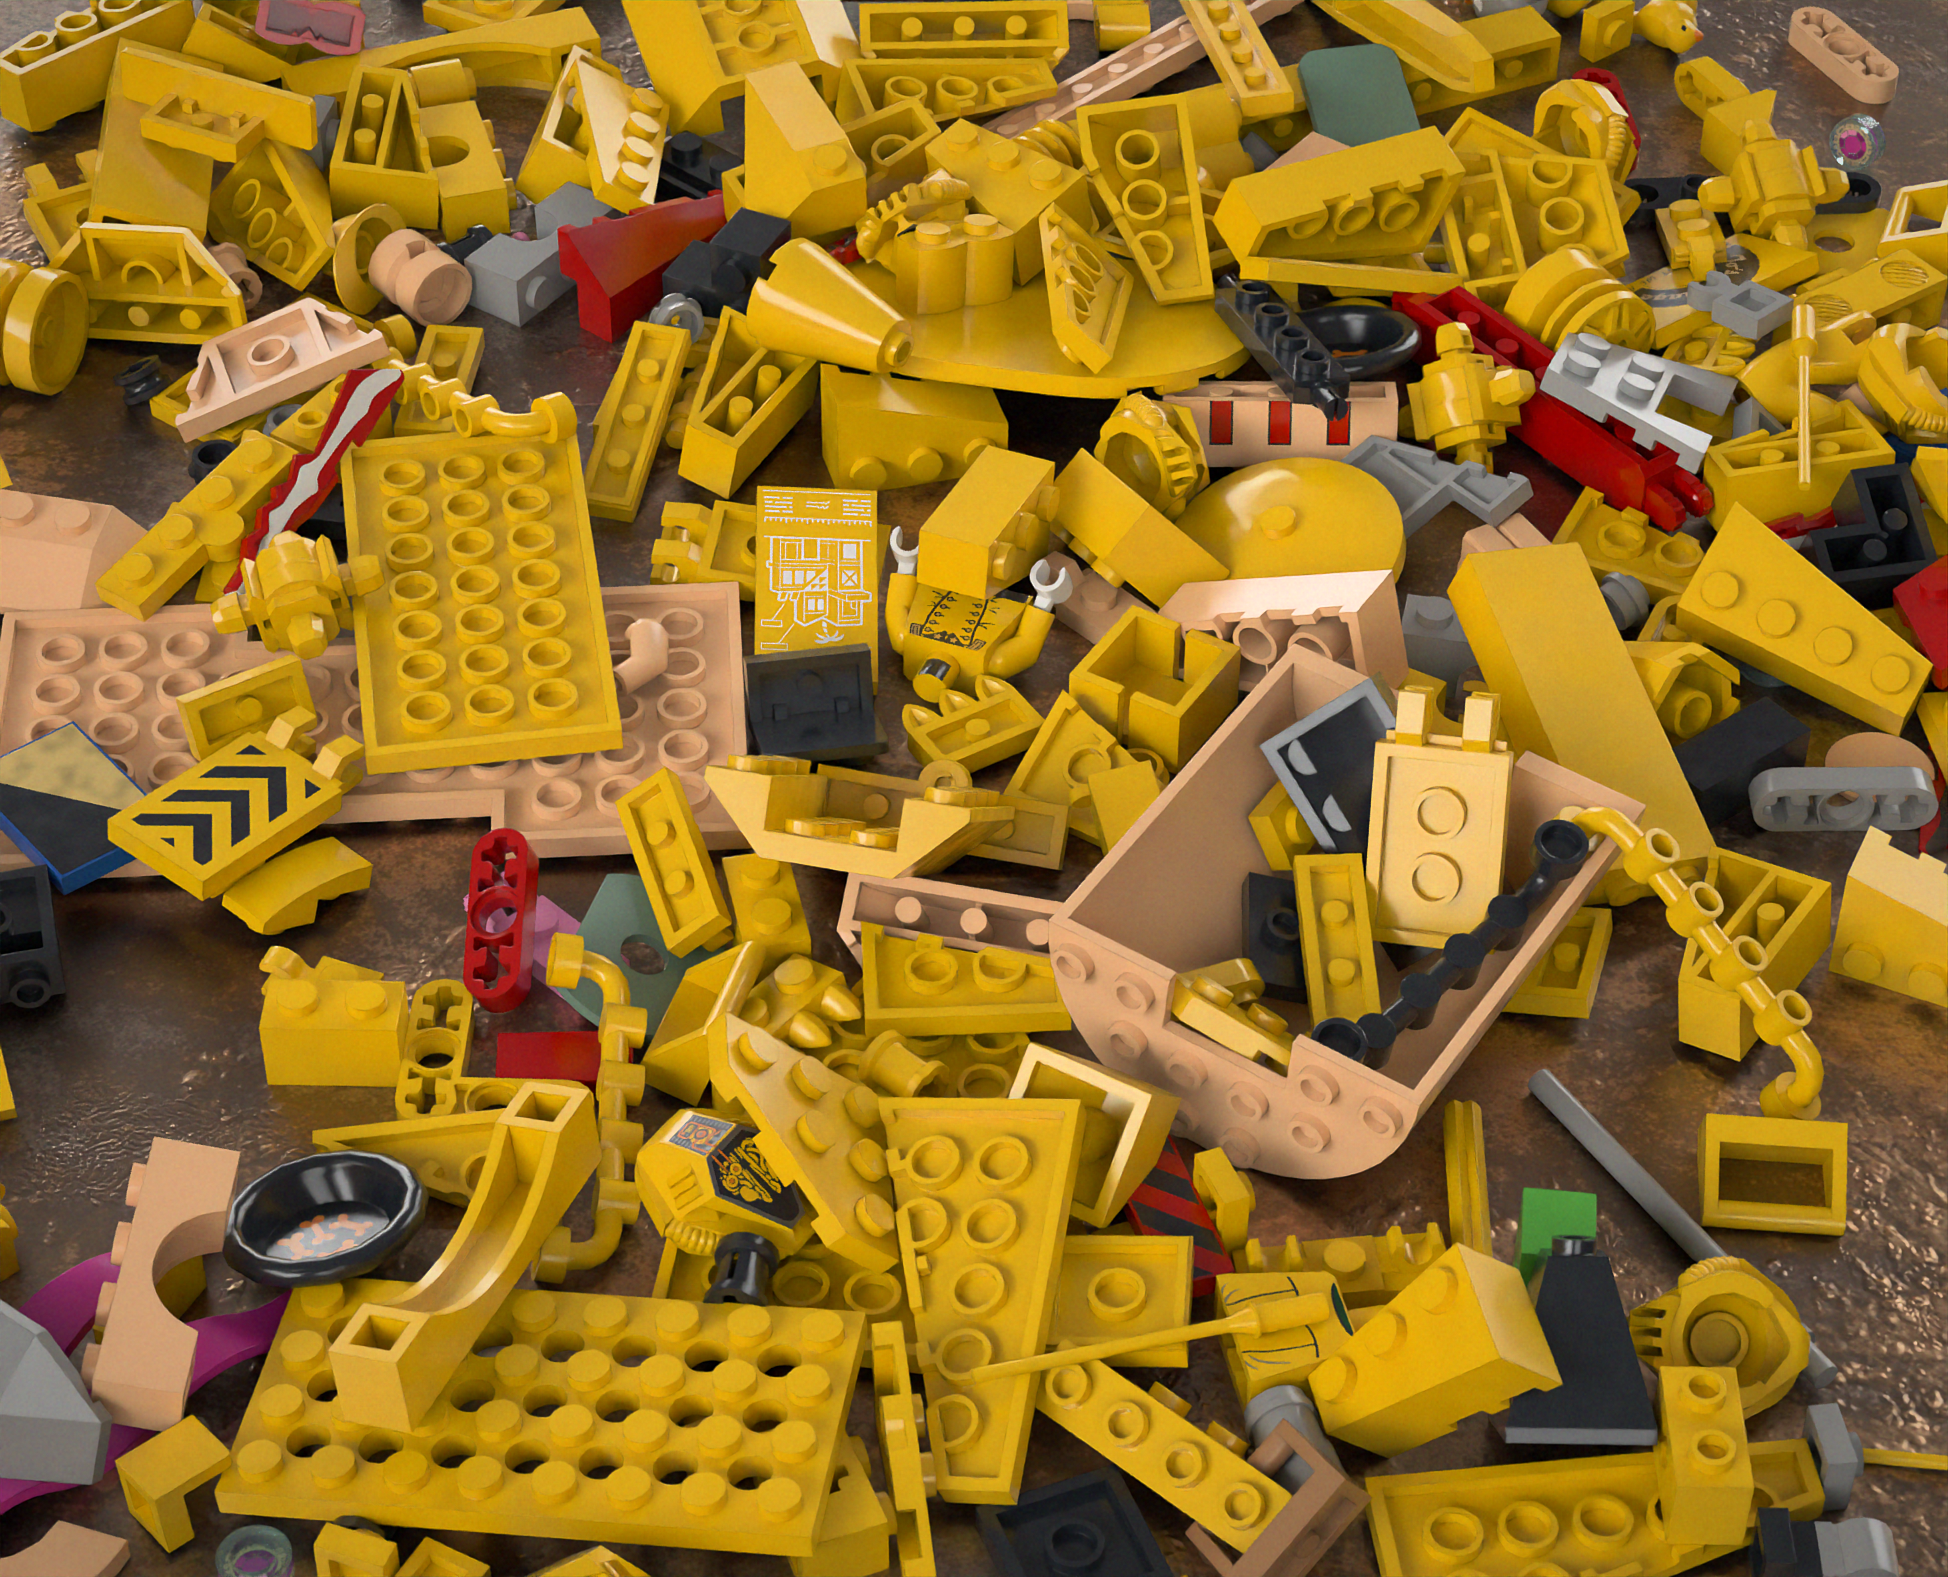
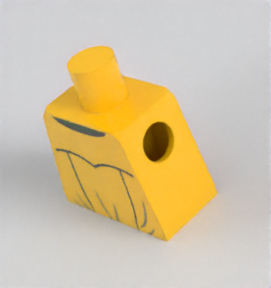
(1288, 1353)

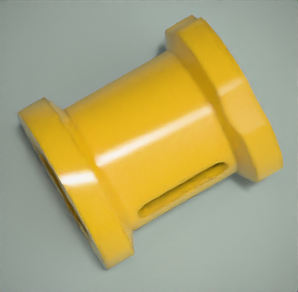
(900, 1069)

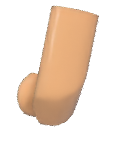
(647, 658)

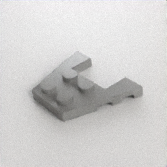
(1630, 386)
(1427, 485)

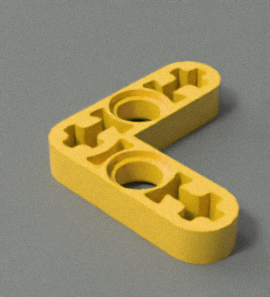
(450, 1085)

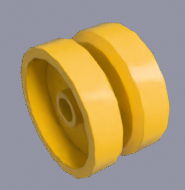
(41, 326)

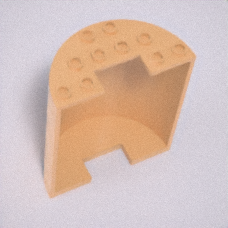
(1174, 905)

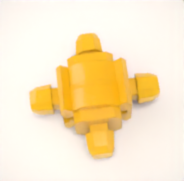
(1773, 187)
(1464, 399)
(297, 594)

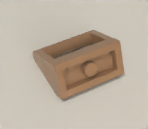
(1303, 1526)

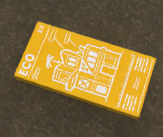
(816, 570)

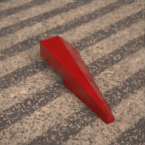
(624, 258)

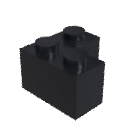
(730, 264)
(1878, 535)

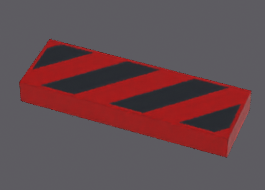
(1171, 1206)

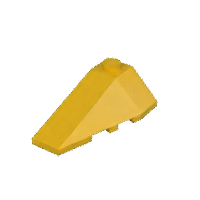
(944, 86)
(556, 148)
(798, 155)
(1150, 184)
(276, 212)

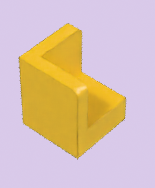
(164, 1471)

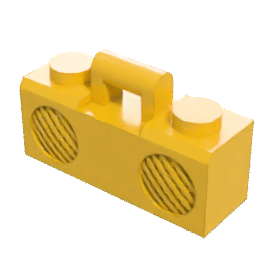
(1889, 288)

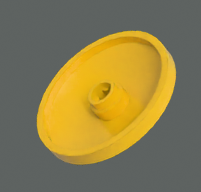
(1297, 520)

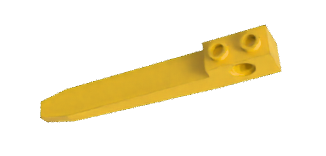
(1420, 38)

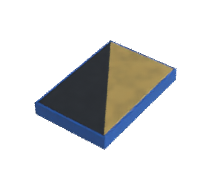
(59, 805)

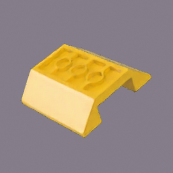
(705, 48)
(782, 807)

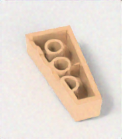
(1336, 615)

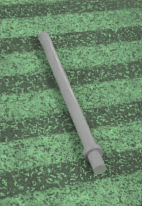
(1648, 1192)

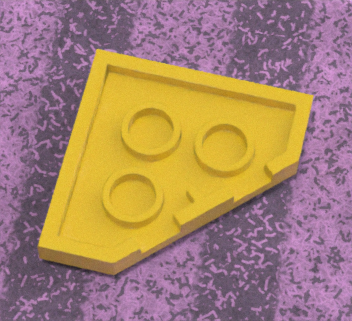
(813, 1133)

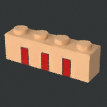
(1258, 423)

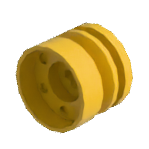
(1578, 296)

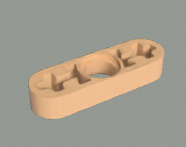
(1843, 55)

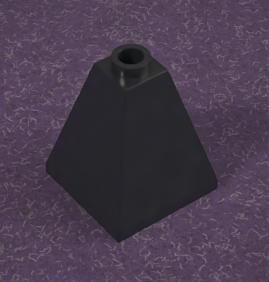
(1594, 1353)

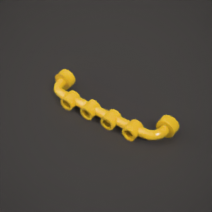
(550, 415)
(1732, 964)
(616, 1087)

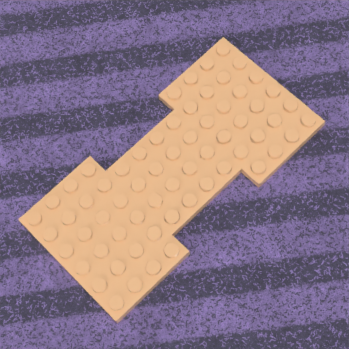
(124, 678)

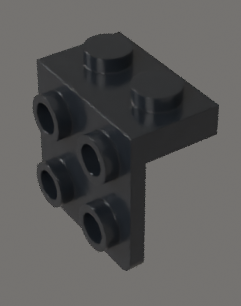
(814, 704)

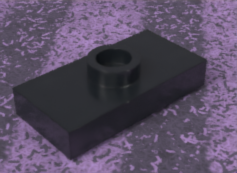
(1273, 936)

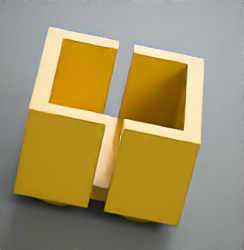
(1135, 689)

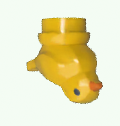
(1668, 24)

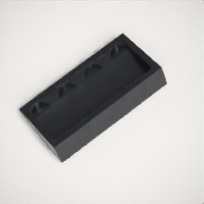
(1329, 776)

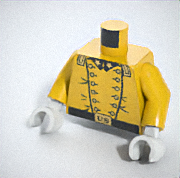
(956, 637)

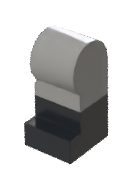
(1820, 1548)

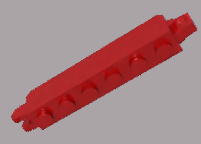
(1582, 447)

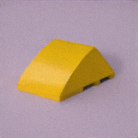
(1523, 209)

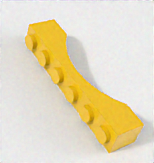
(507, 54)
(407, 1348)

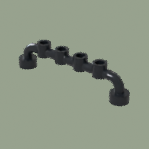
(1556, 856)

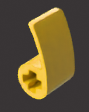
(1119, 23)

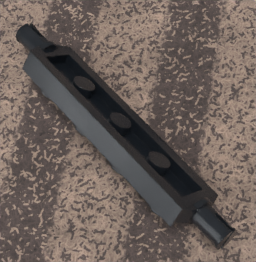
(1283, 345)

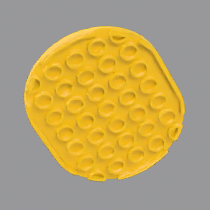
(1015, 347)

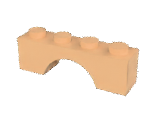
(146, 1352)

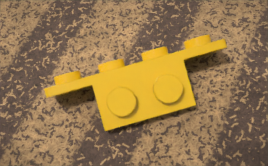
(213, 109)
(1162, 1448)

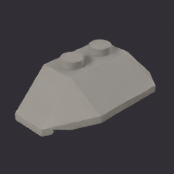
(45, 1410)

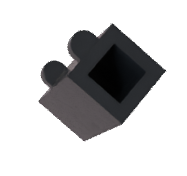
(1735, 751)

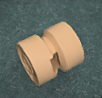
(420, 278)

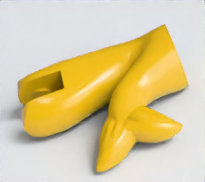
(1774, 374)

